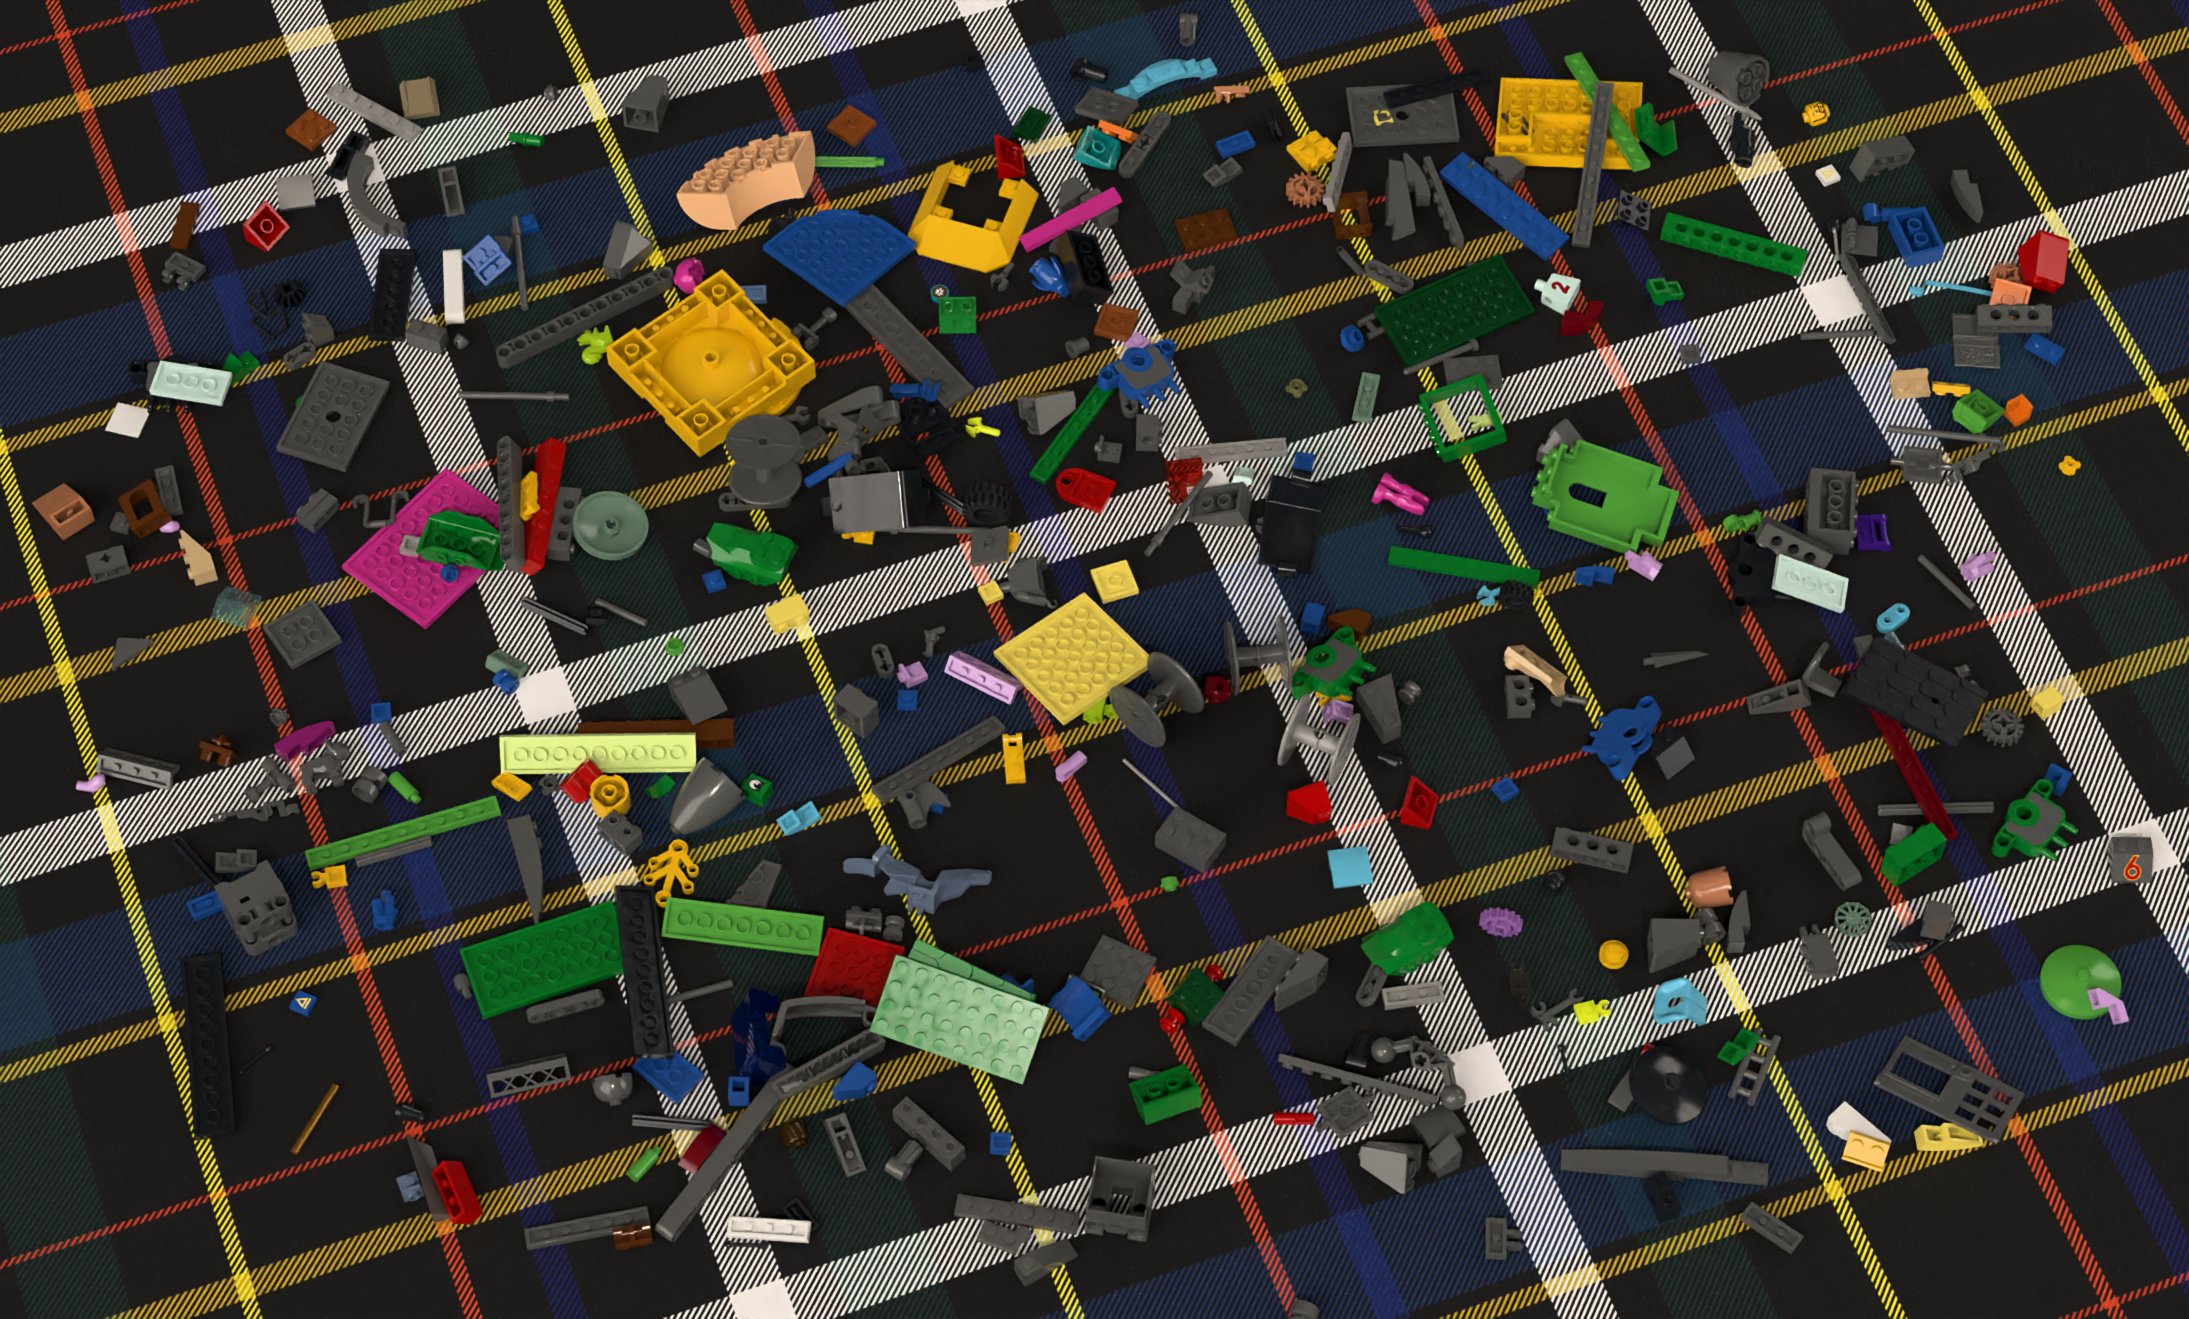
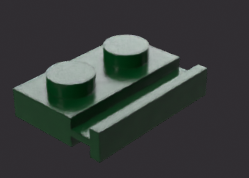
(1032, 124)

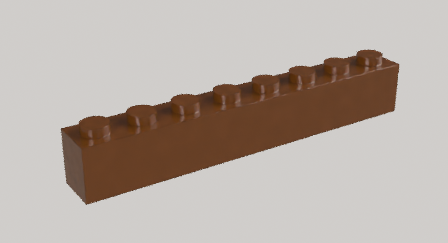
(709, 733)

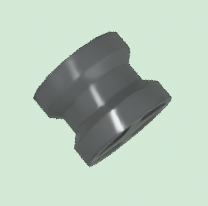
(1409, 692)

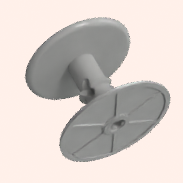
(1300, 732)

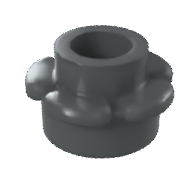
(551, 93)
(278, 716)

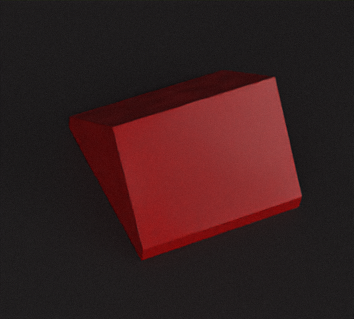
(1008, 158)
(264, 227)
(1418, 805)

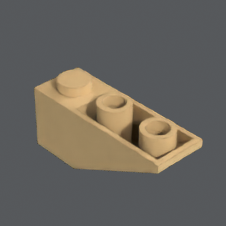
(200, 560)

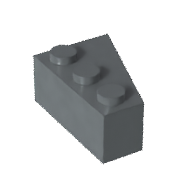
(1881, 154)
(1380, 707)

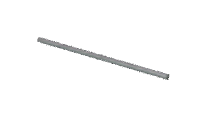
(1150, 783)

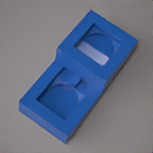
(1588, 574)

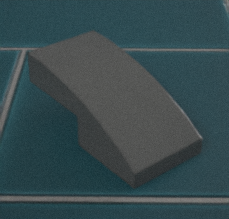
(1222, 174)
(236, 862)

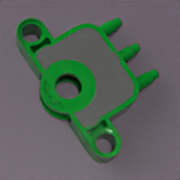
(1331, 673)
(2039, 829)

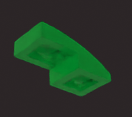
(1739, 1048)

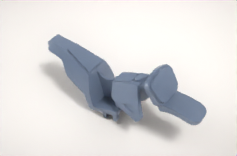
(908, 879)

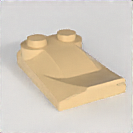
(1531, 664)

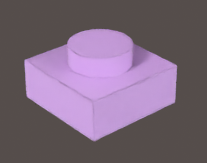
(1137, 340)

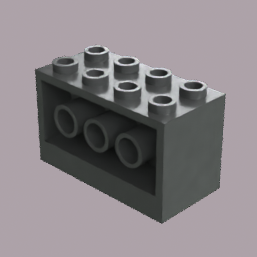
(1831, 508)

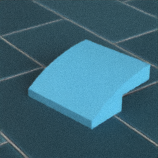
(1350, 867)

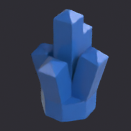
(384, 911)

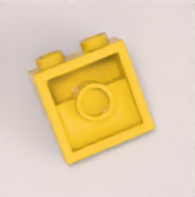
(1312, 151)

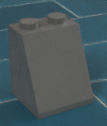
(647, 104)
(1672, 941)

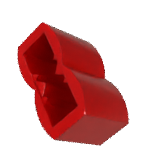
(578, 784)

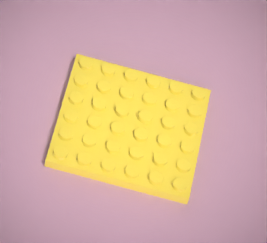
(1073, 658)

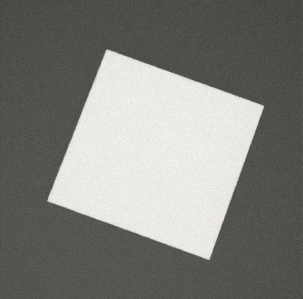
(127, 420)

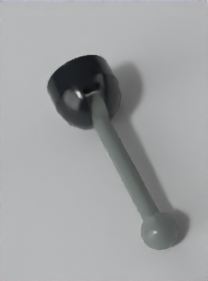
(1834, 228)

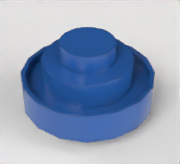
(1352, 338)

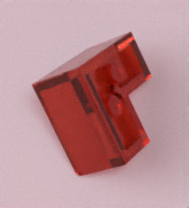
(1180, 475)

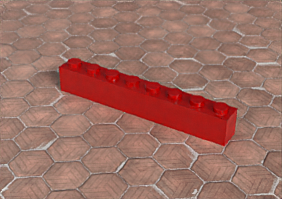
(538, 527)

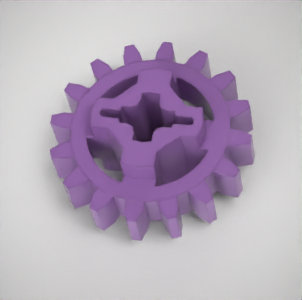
(1500, 922)

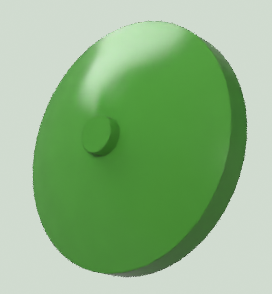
(2071, 973)

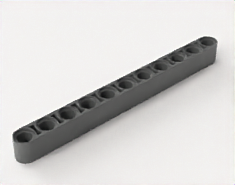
(585, 317)
(721, 1160)

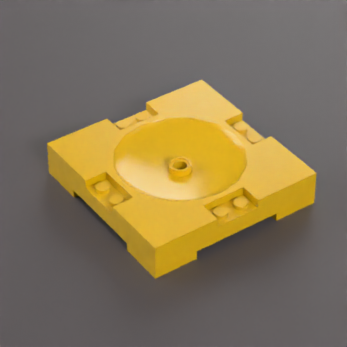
(710, 363)

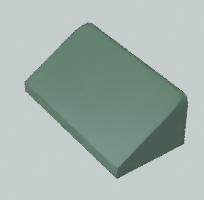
(501, 660)

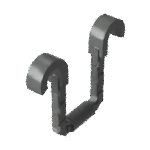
(380, 523)

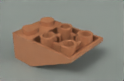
(64, 511)

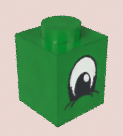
(757, 789)

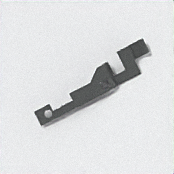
(1969, 465)
(265, 811)

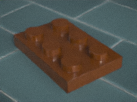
(1205, 230)

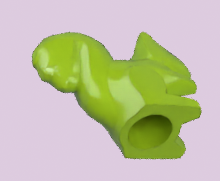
(598, 344)

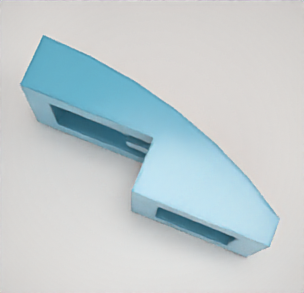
(800, 819)

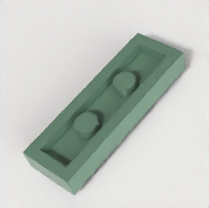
(1366, 397)

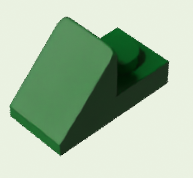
(240, 366)

